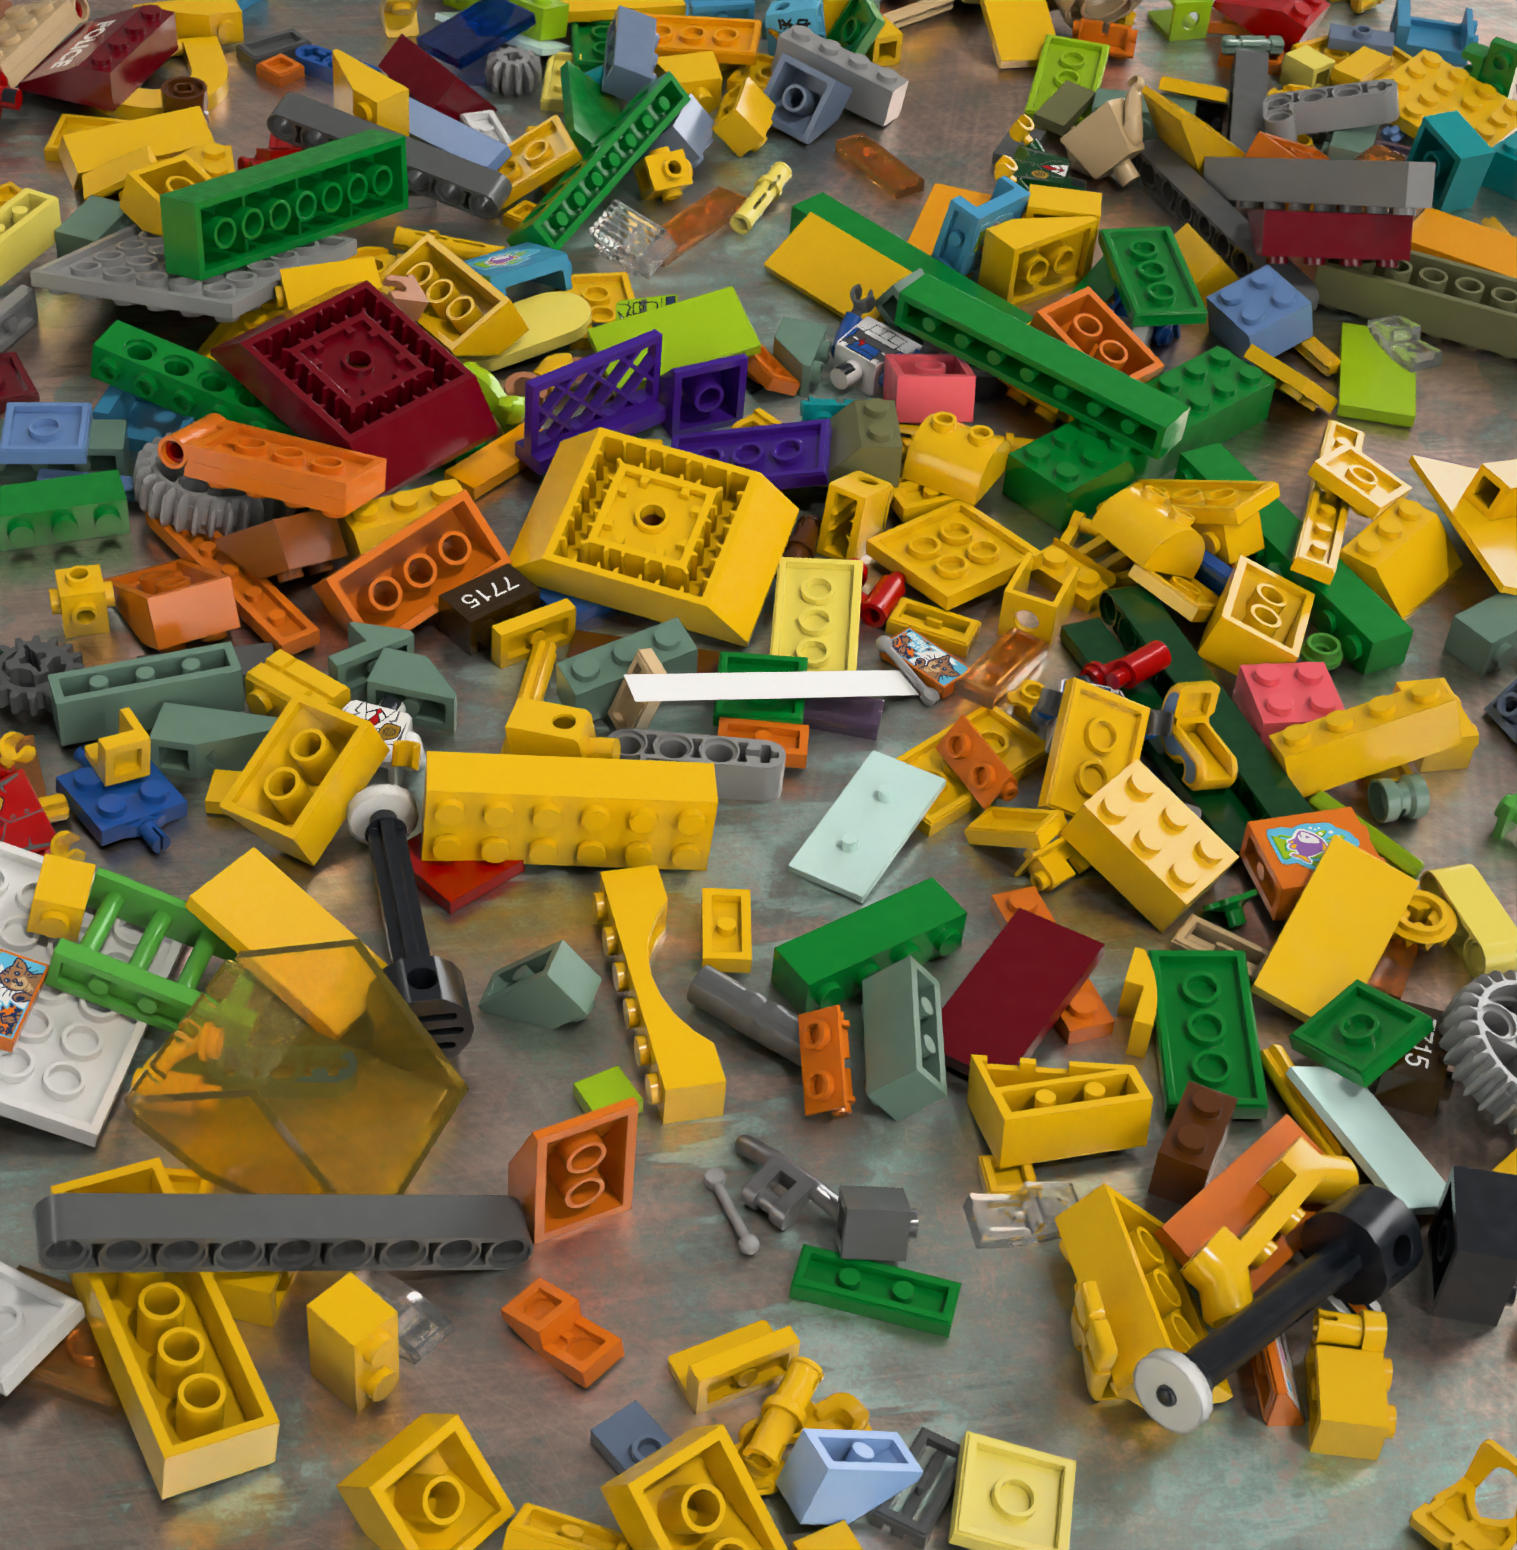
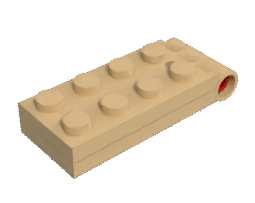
(34, 31)

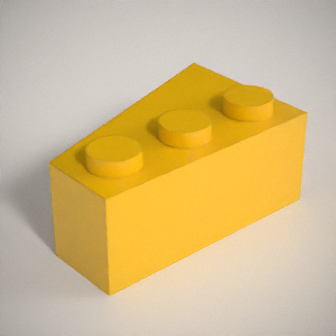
(1057, 1112)

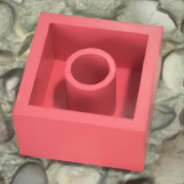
(929, 385)
(1284, 695)

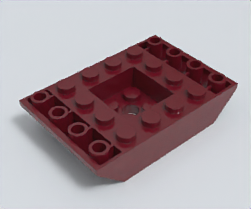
(404, 406)

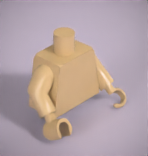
(1109, 138)

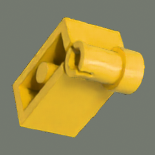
(1349, 1384)

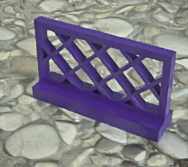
(626, 414)

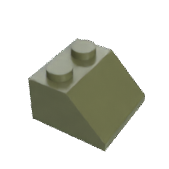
(866, 440)

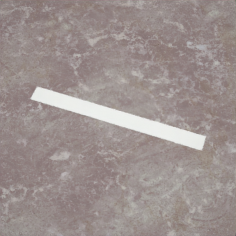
(768, 685)

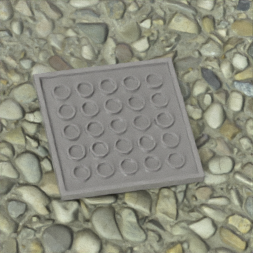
(133, 271)

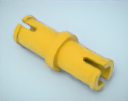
(783, 1414)

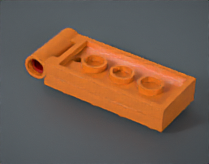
(274, 465)

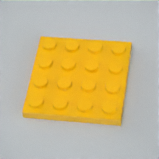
(1434, 87)

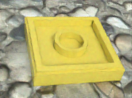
(1011, 1497)

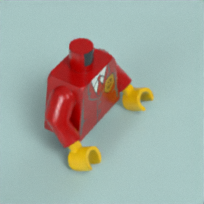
(21, 814)

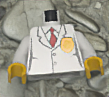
(397, 732)

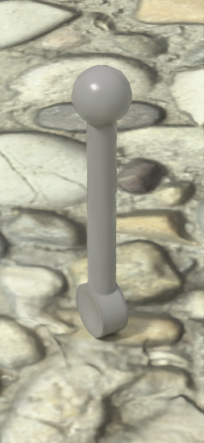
(929, 696)
(714, 1180)

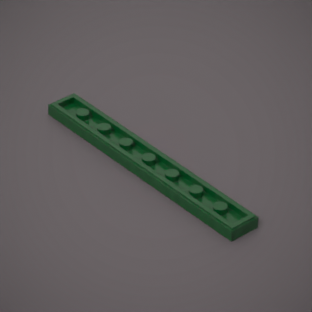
(1220, 807)

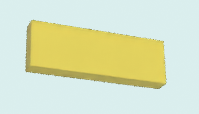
(552, 88)

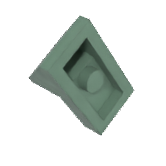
(365, 645)

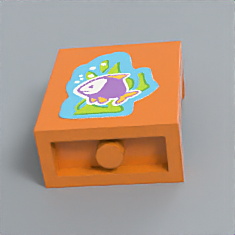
(1287, 849)

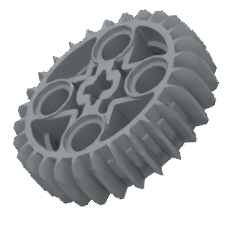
(191, 502)
(1482, 1043)

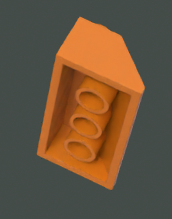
(405, 573)

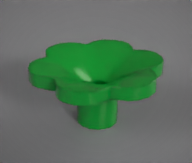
(1232, 907)

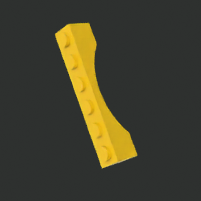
(680, 1063)

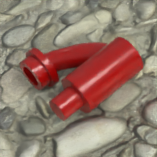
(882, 599)
(1132, 668)

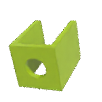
(1178, 24)

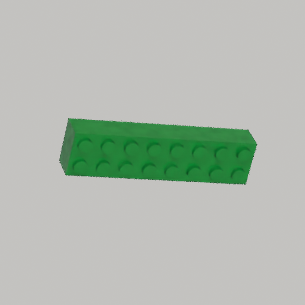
(283, 204)
(1083, 466)

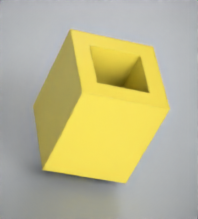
(1306, 68)

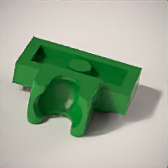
(1493, 64)

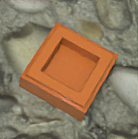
(280, 70)

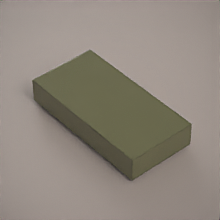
(1064, 107)

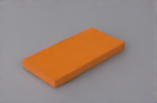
(1234, 1202)

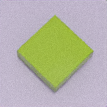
(605, 1089)

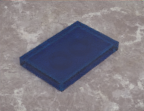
(476, 31)

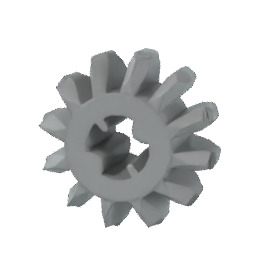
(513, 71)

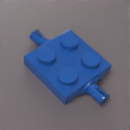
(125, 808)

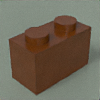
(1192, 1143)

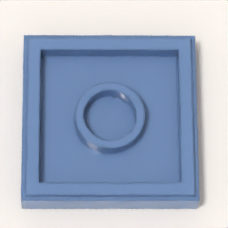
(46, 433)

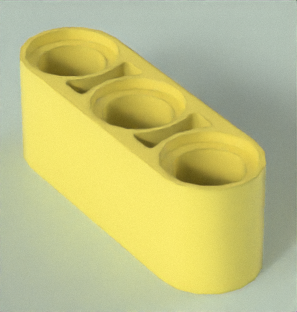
(1484, 930)

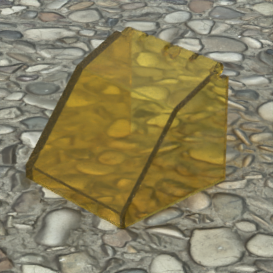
(300, 1077)

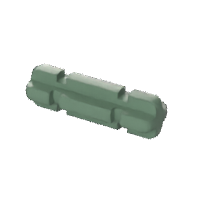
(1273, 44)

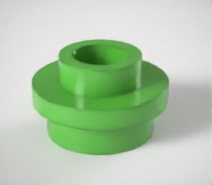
(1322, 648)

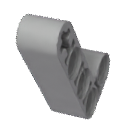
(1331, 108)
(742, 765)

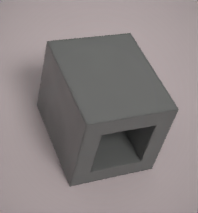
(874, 1223)

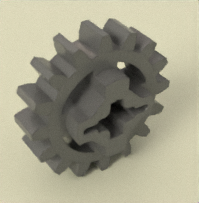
(26, 671)

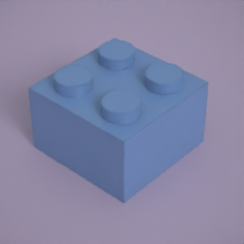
(1260, 312)

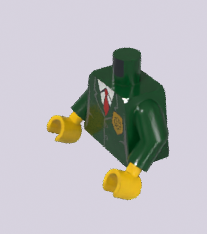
(1033, 164)

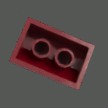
(430, 80)

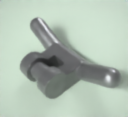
(781, 1170)

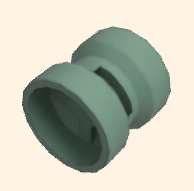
(1404, 798)

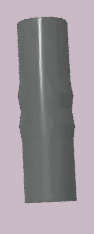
(747, 1012)

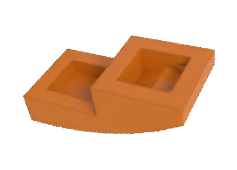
(560, 1334)

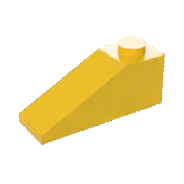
(206, 19)

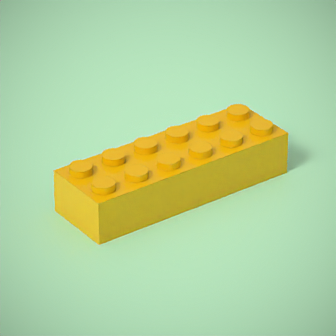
(568, 810)
(176, 1359)

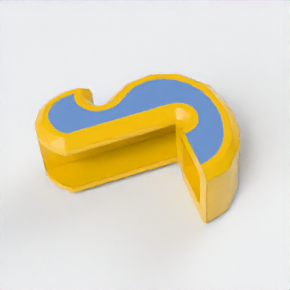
(1193, 740)

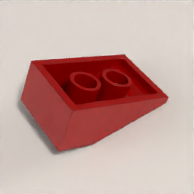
(1285, 18)

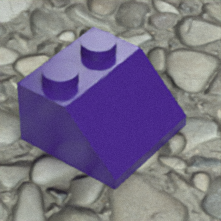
(704, 395)

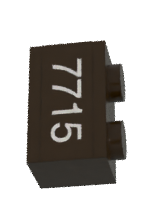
(477, 605)
(1419, 1076)

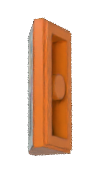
(1277, 1385)

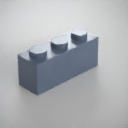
(629, 53)

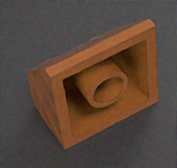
(287, 546)

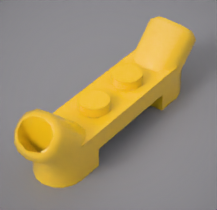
(1223, 1261)

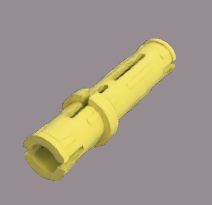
(747, 215)

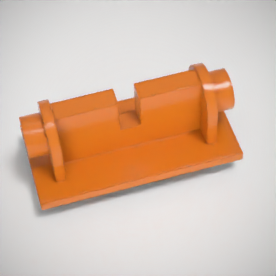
(1119, 37)
(977, 764)
(823, 1052)

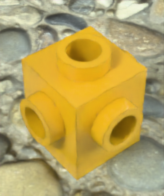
(663, 174)
(82, 600)

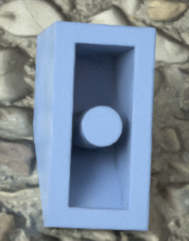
(844, 1473)

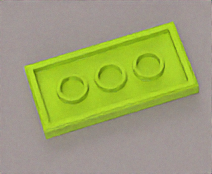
(1067, 60)
(692, 332)
(1371, 382)

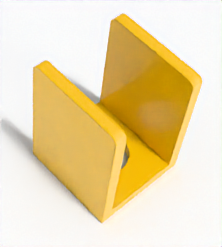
(1049, 614)

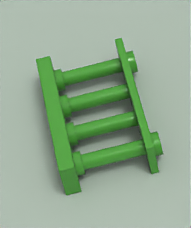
(129, 986)

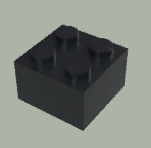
(1474, 1246)

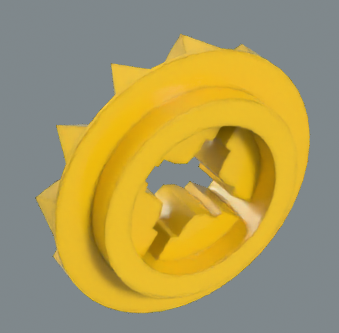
(1439, 926)

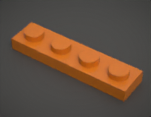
(1086, 1014)

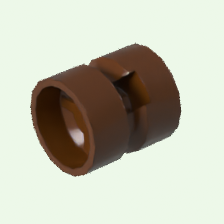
(185, 93)

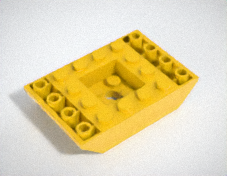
(701, 564)

